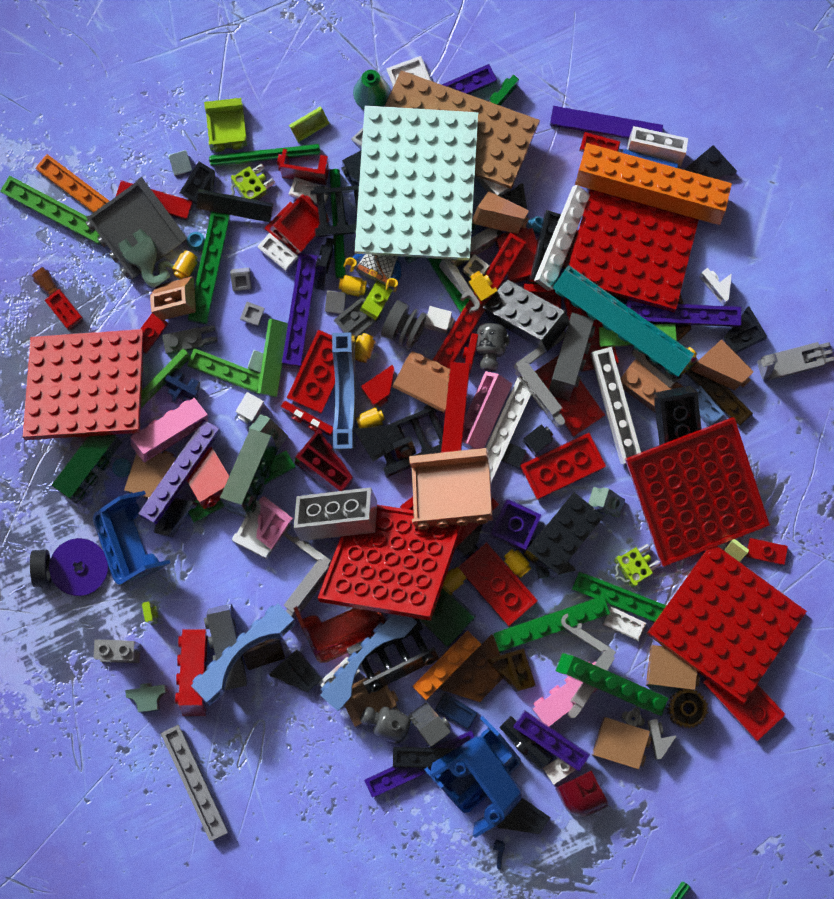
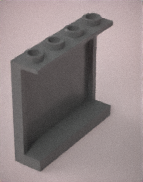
(129, 212)

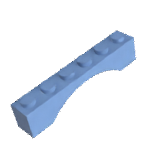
(345, 396)
(212, 682)
(340, 689)

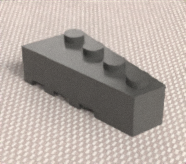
(571, 356)
(223, 635)
(429, 724)

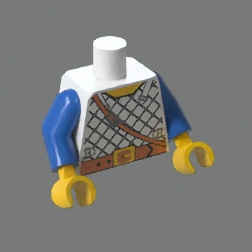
(377, 267)

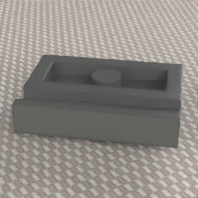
(354, 320)

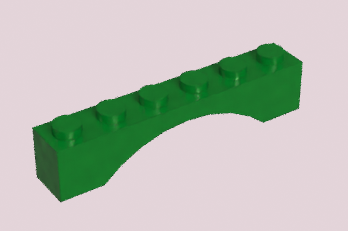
(611, 684)

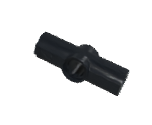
(525, 745)

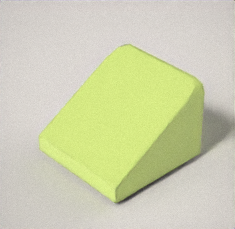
(736, 550)

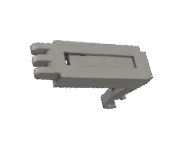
(449, 266)
(794, 361)
(537, 387)
(313, 579)
(604, 662)

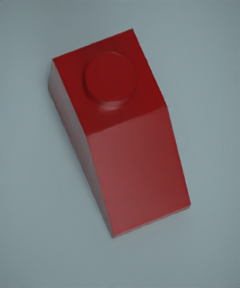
(379, 387)

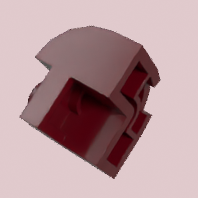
(582, 795)

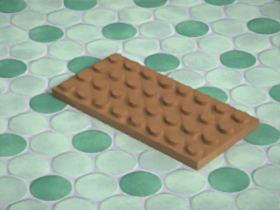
(501, 132)

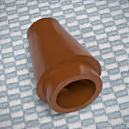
(44, 280)

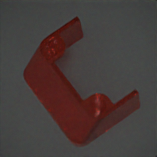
(338, 633)

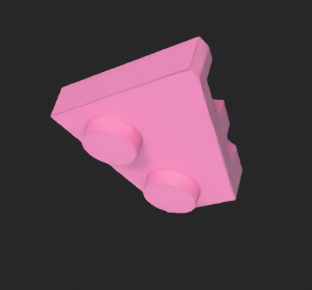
(271, 523)

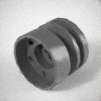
(403, 324)

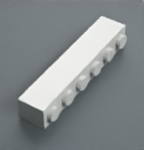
(615, 403)

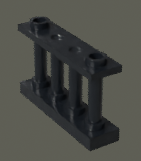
(342, 226)
(393, 467)
(408, 666)

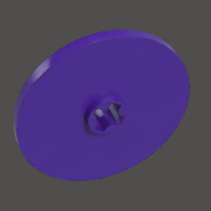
(63, 570)

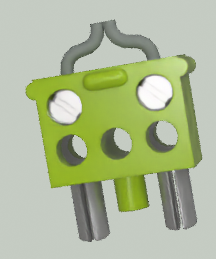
(244, 186)
(630, 570)

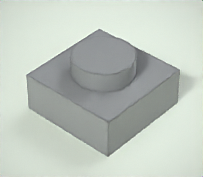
(252, 314)

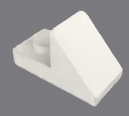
(719, 289)

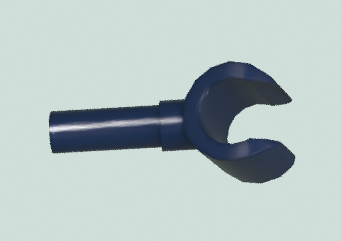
(499, 846)

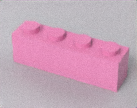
(484, 410)
(168, 430)
(558, 703)

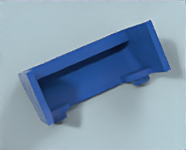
(122, 541)
(480, 759)
(466, 791)

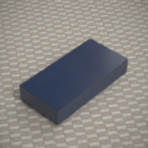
(456, 711)

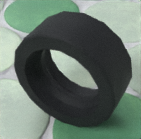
(39, 568)

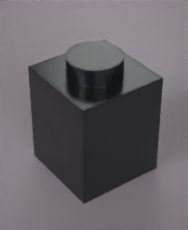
(538, 439)

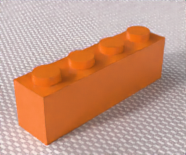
(447, 665)

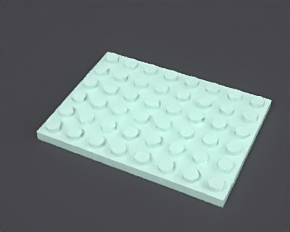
(416, 183)

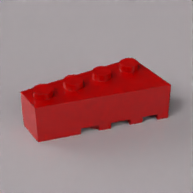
(191, 663)

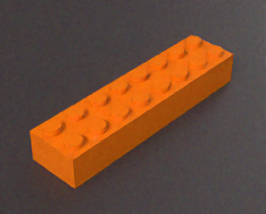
(653, 184)

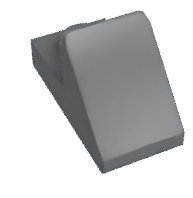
(659, 744)

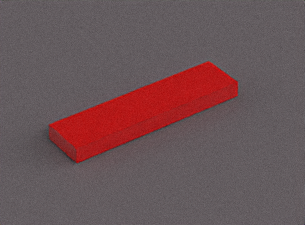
(174, 205)

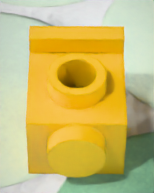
(481, 285)

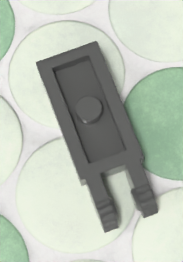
(188, 339)
(656, 369)

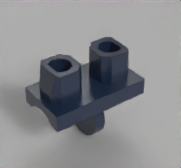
(180, 390)

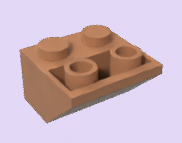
(173, 299)

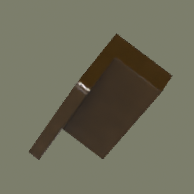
(264, 653)

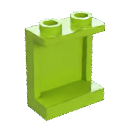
(225, 124)

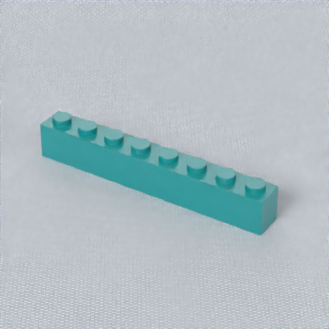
(623, 321)

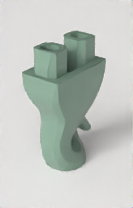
(144, 257)

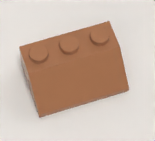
(424, 380)
(642, 384)

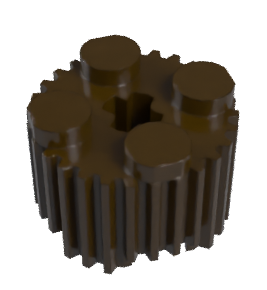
(679, 716)

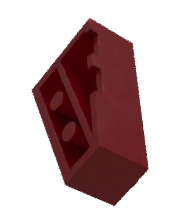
(323, 464)

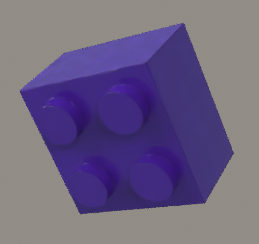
(515, 525)

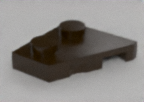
(514, 669)

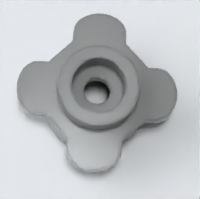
(634, 713)

